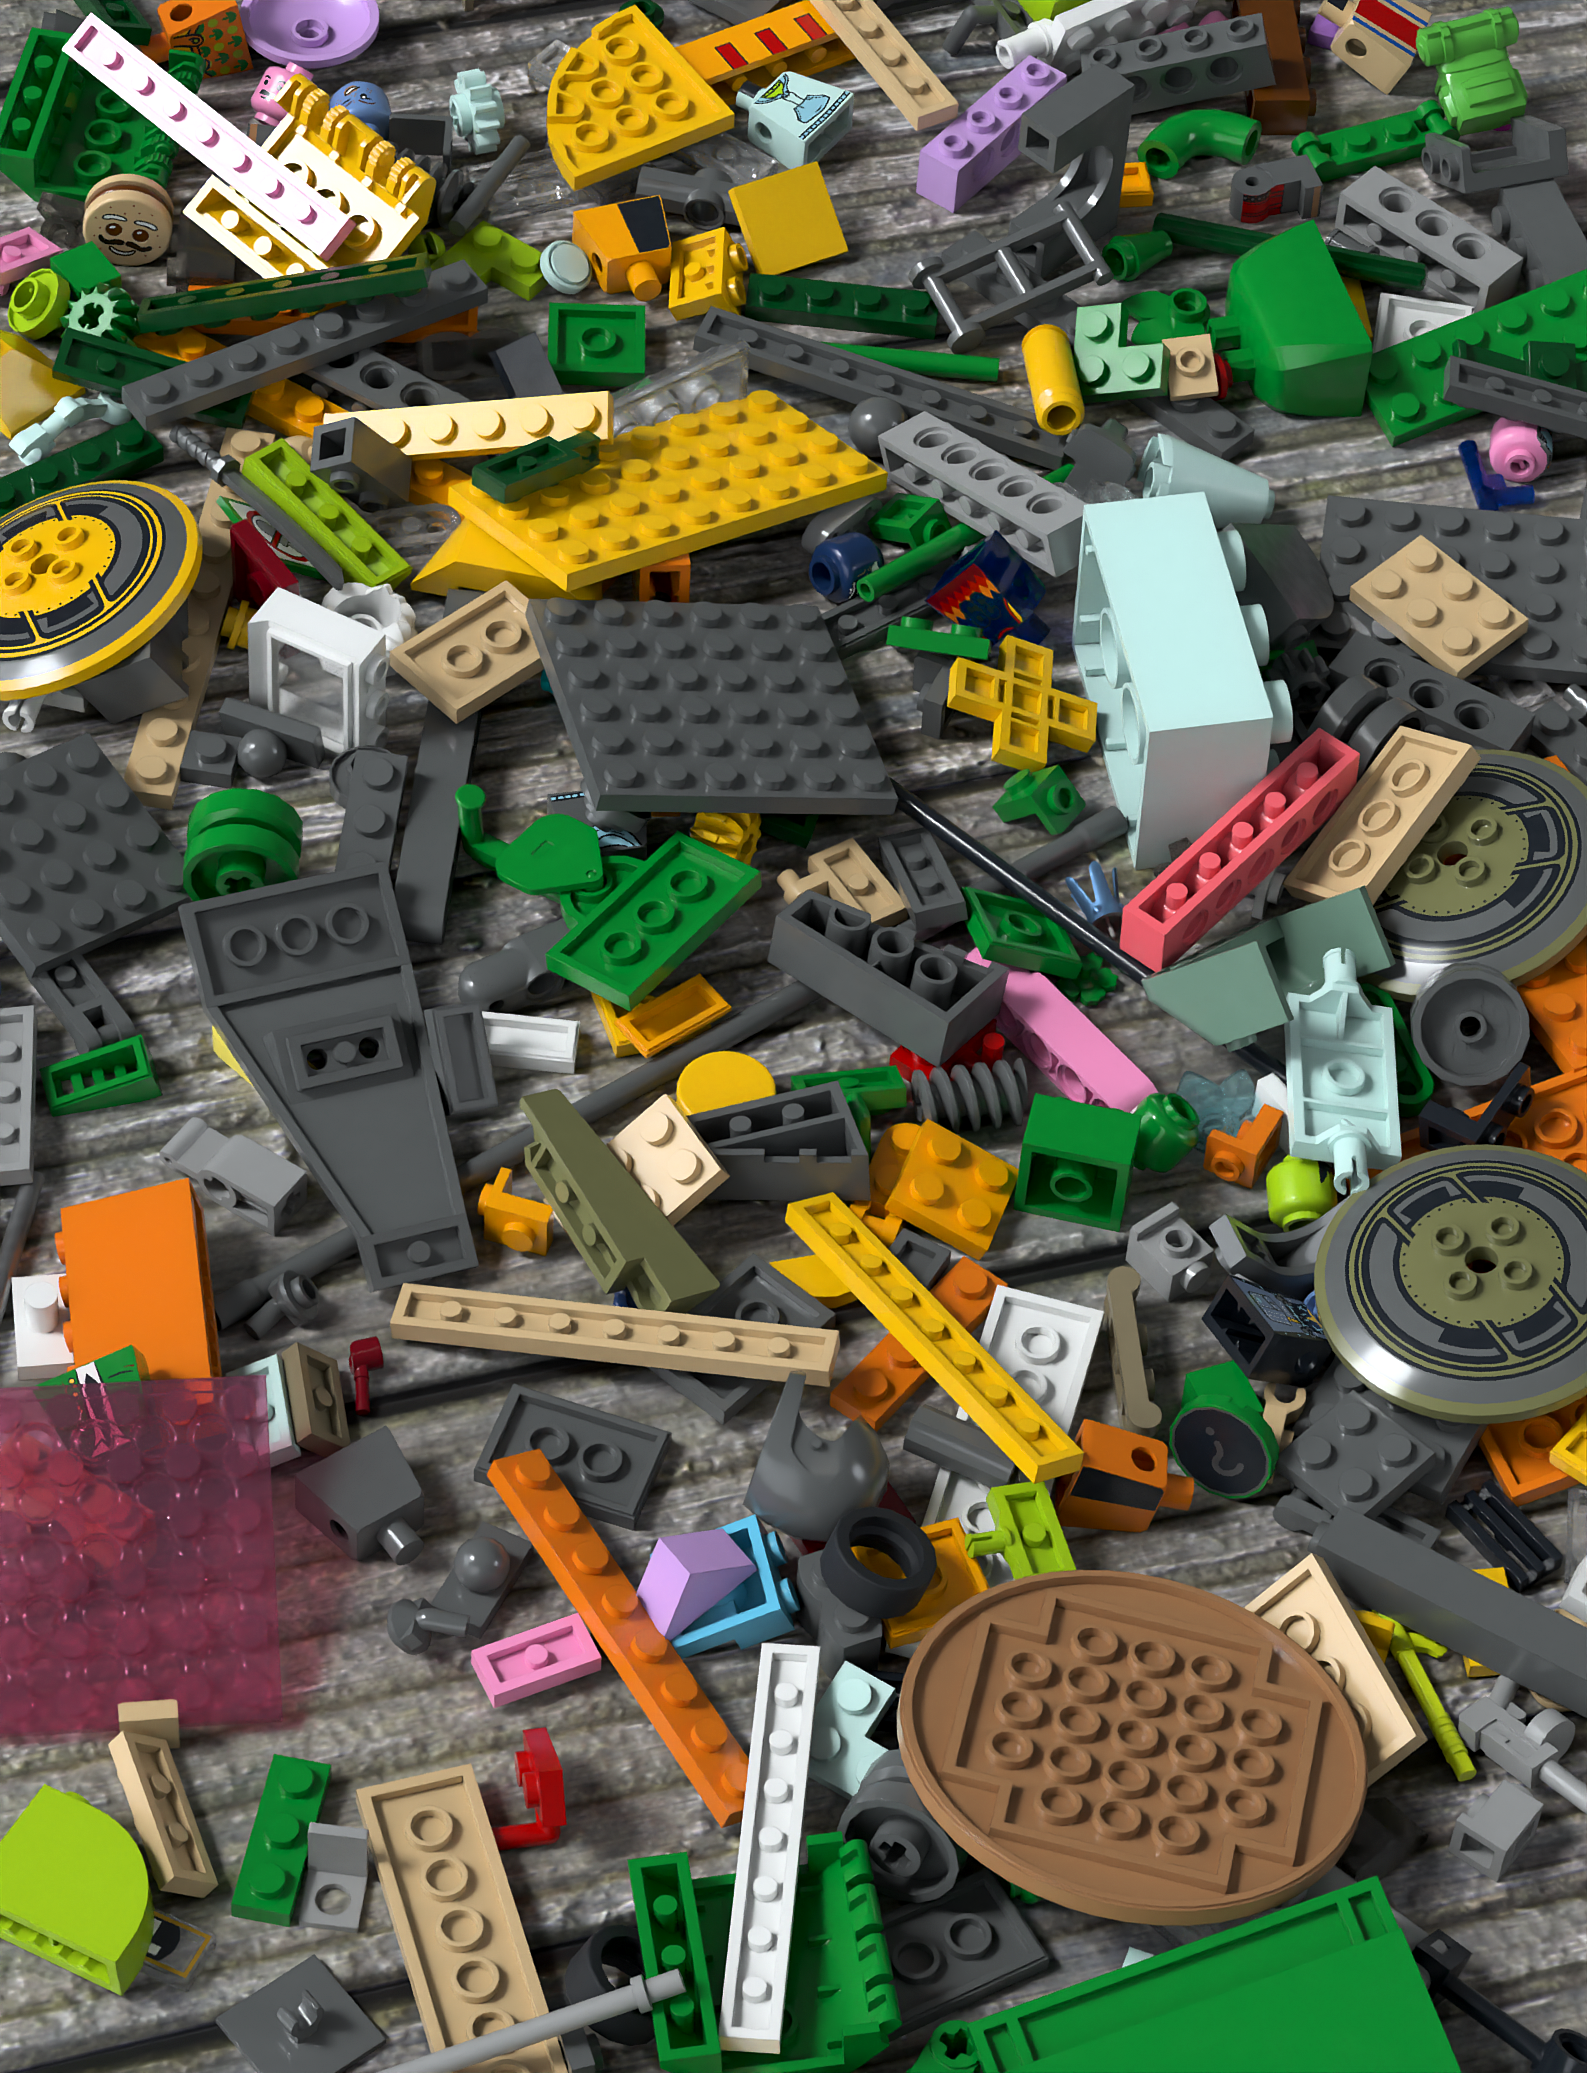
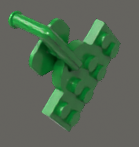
(624, 914)

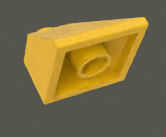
(27, 385)

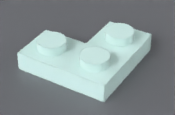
(843, 1729)

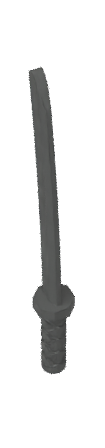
(227, 472)

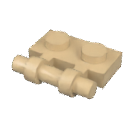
(850, 878)

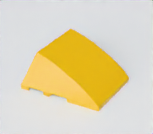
(480, 562)

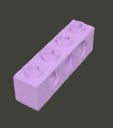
(983, 136)

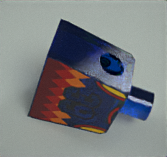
(992, 592)

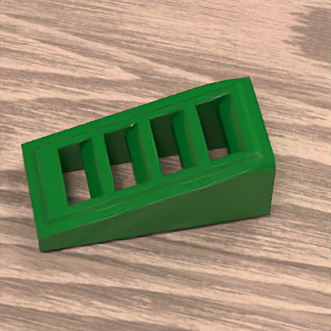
(122, 1090)

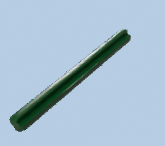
(1239, 241)

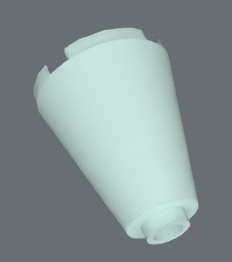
(1180, 468)

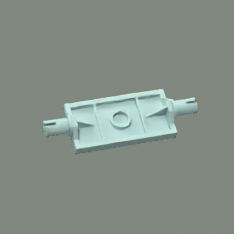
(1342, 1077)

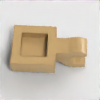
(1281, 1414)

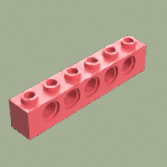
(1238, 851)

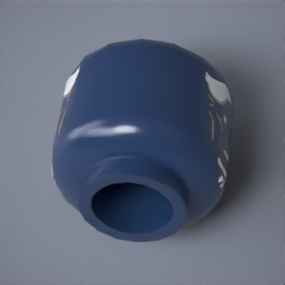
(841, 563)

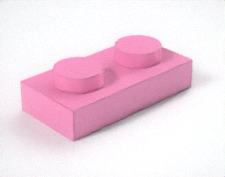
(536, 1660)

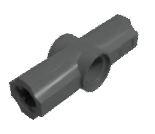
(699, 197)

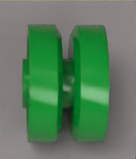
(240, 843)

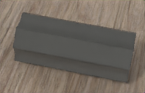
(959, 1447)

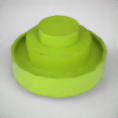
(39, 304)

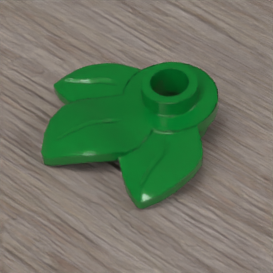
(1167, 316)

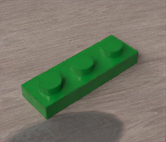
(279, 1840)

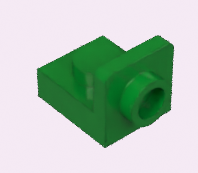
(910, 520)

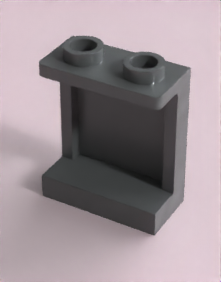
(1535, 154)

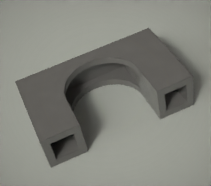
(1085, 125)

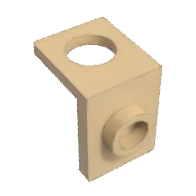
(1191, 368)

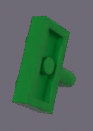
(866, 1093)

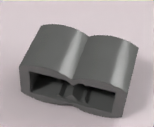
(837, 1628)

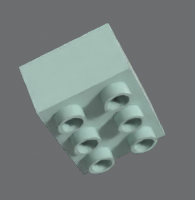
(1173, 667)

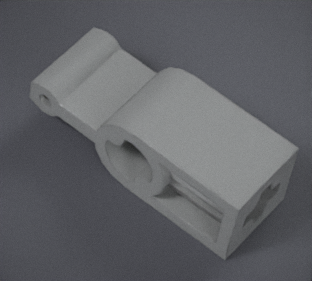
(239, 1174)

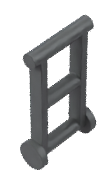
(970, 333)

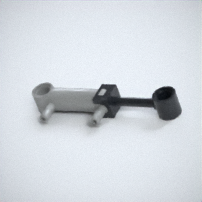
(1441, 1963)

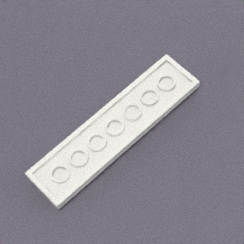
(1049, 1354)

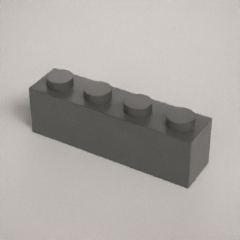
(1541, 230)

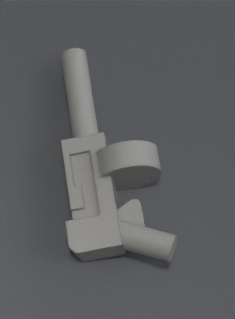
(1522, 1750)

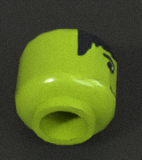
(1299, 1192)

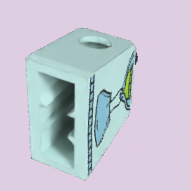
(796, 117)

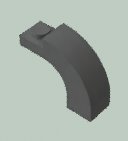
(1272, 1260)

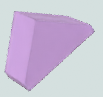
(690, 1577)

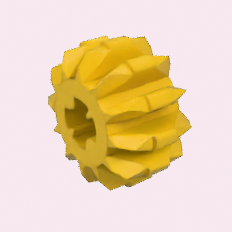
(729, 833)

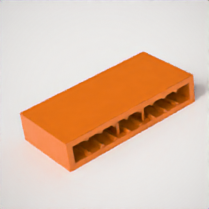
(140, 1281)

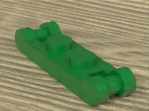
(1374, 142)

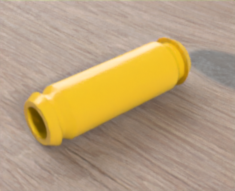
(1053, 379)

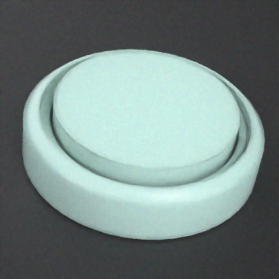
(566, 267)

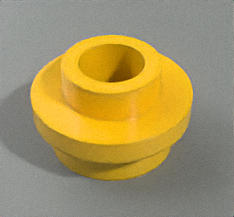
(236, 626)

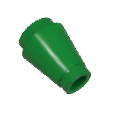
(1136, 253)

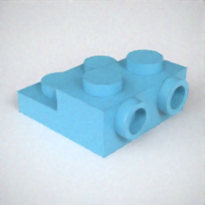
(755, 1608)

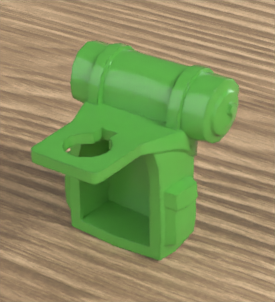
(1474, 69)

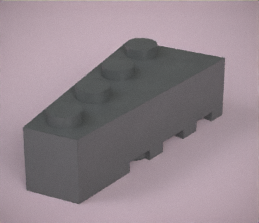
(886, 976)

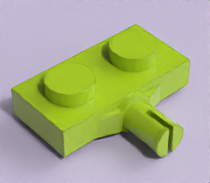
(1024, 1532)

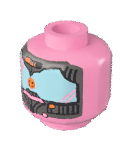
(1519, 446)

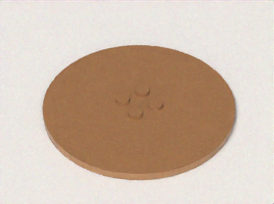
(1132, 1747)

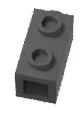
(361, 465)

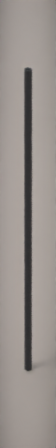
(1052, 908)

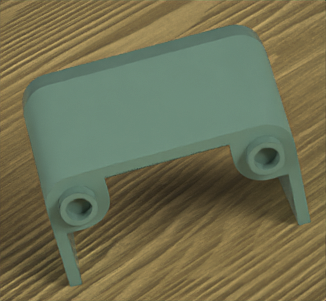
(1245, 977)

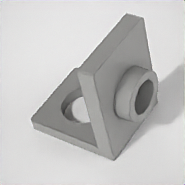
(340, 1861)

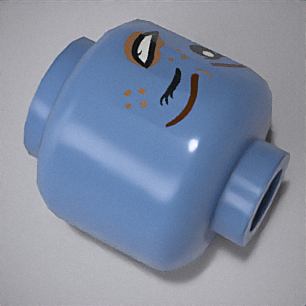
(367, 103)

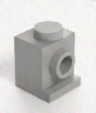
(1169, 1253)
(1496, 1829)

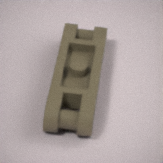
(1126, 1346)

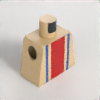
(1376, 36)

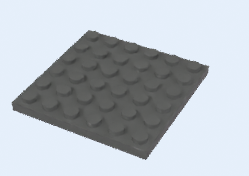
(709, 708)

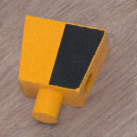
(626, 245)

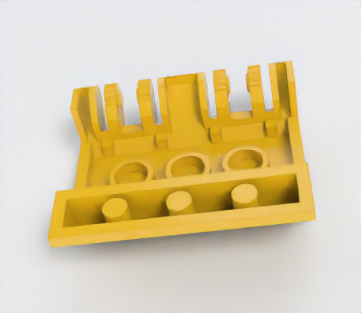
(345, 166)

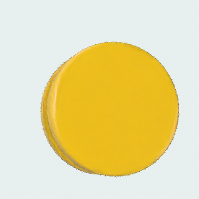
(722, 1081)

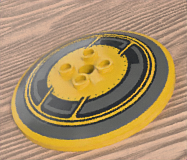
(89, 580)

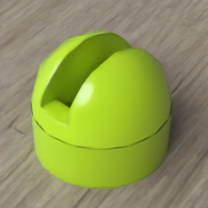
(428, 242)

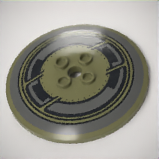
(1513, 896)
(1430, 1328)

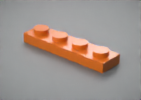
(890, 1372)

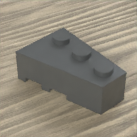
(146, 677)
(788, 1147)

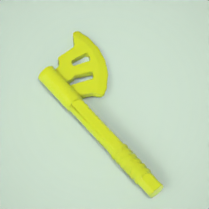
(1404, 1649)

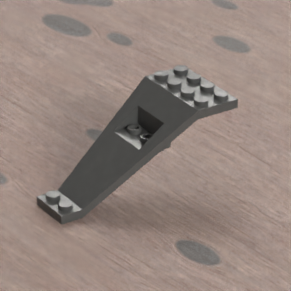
(320, 972)

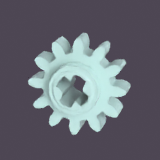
(477, 111)

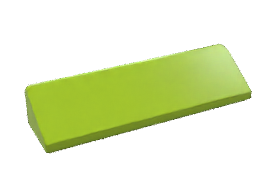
(325, 516)

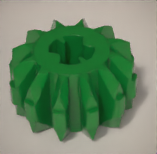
(104, 313)

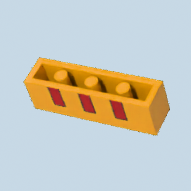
(764, 48)

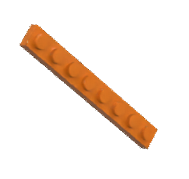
(625, 1631)

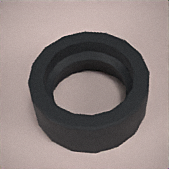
(864, 1589)
(586, 1979)

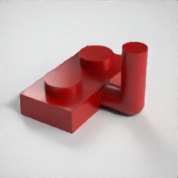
(543, 1789)

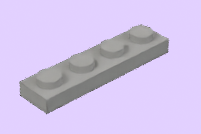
(17, 1093)

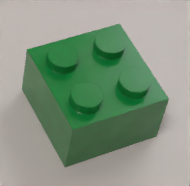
(1077, 1162)

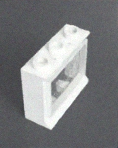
(319, 670)

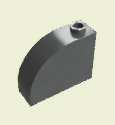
(1284, 581)

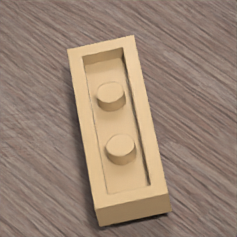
(162, 1814)

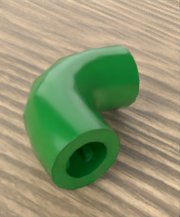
(1199, 134)

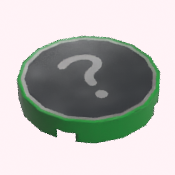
(1224, 1446)

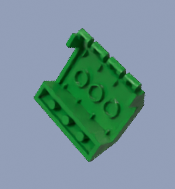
(837, 1970)

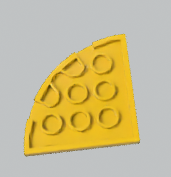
(626, 101)

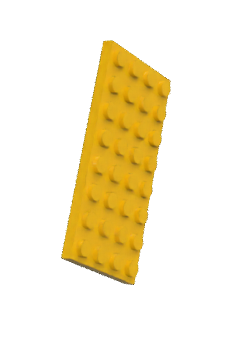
(677, 491)

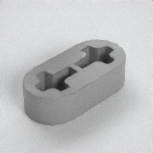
(841, 520)

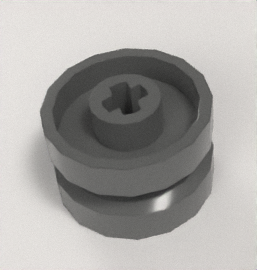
(1365, 717)
(1464, 992)
(905, 1844)

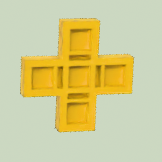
(1022, 704)

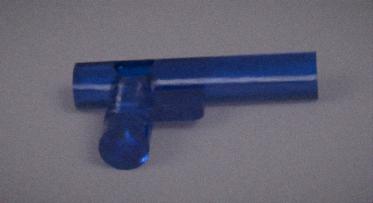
(1491, 490)

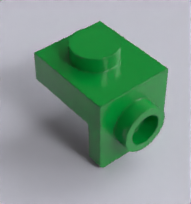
(1044, 793)

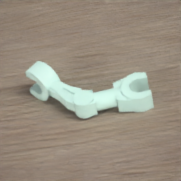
(37, 440)

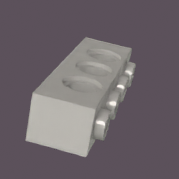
(1410, 227)

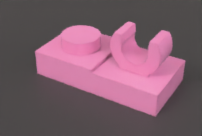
(23, 254)

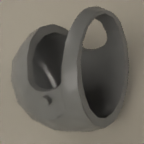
(812, 1482)

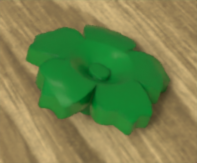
(1090, 983)

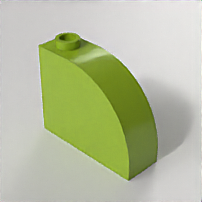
(76, 1890)

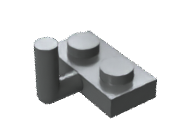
(1004, 16)

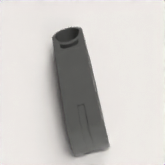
(516, 973)

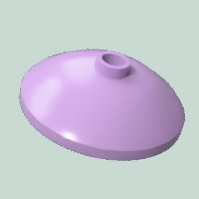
(310, 31)

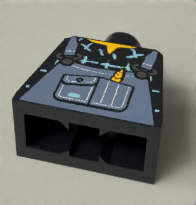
(1268, 1333)

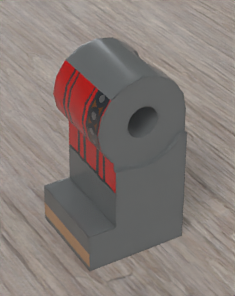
(1276, 189)

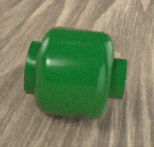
(1166, 1131)

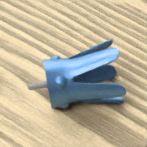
(1106, 910)

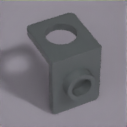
(423, 134)

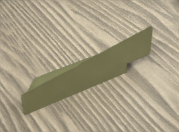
(609, 1213)

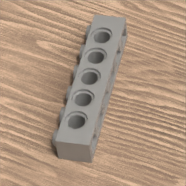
(986, 490)

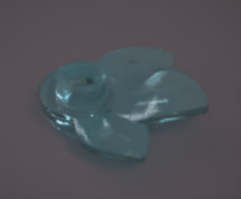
(1216, 1105)

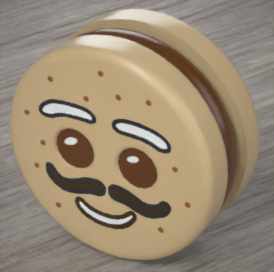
(128, 219)

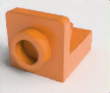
(1247, 1155)

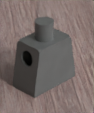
(365, 1499)

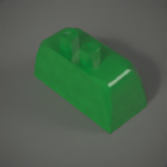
(1294, 328)

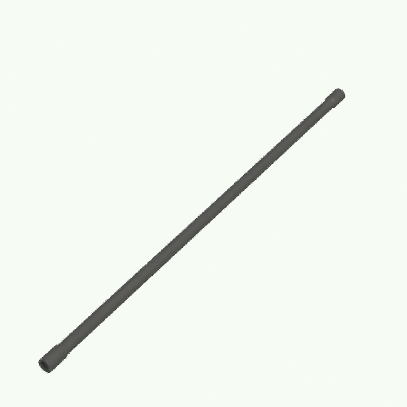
(253, 1293)

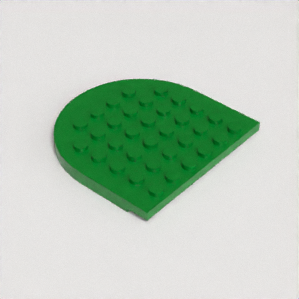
(1280, 1994)

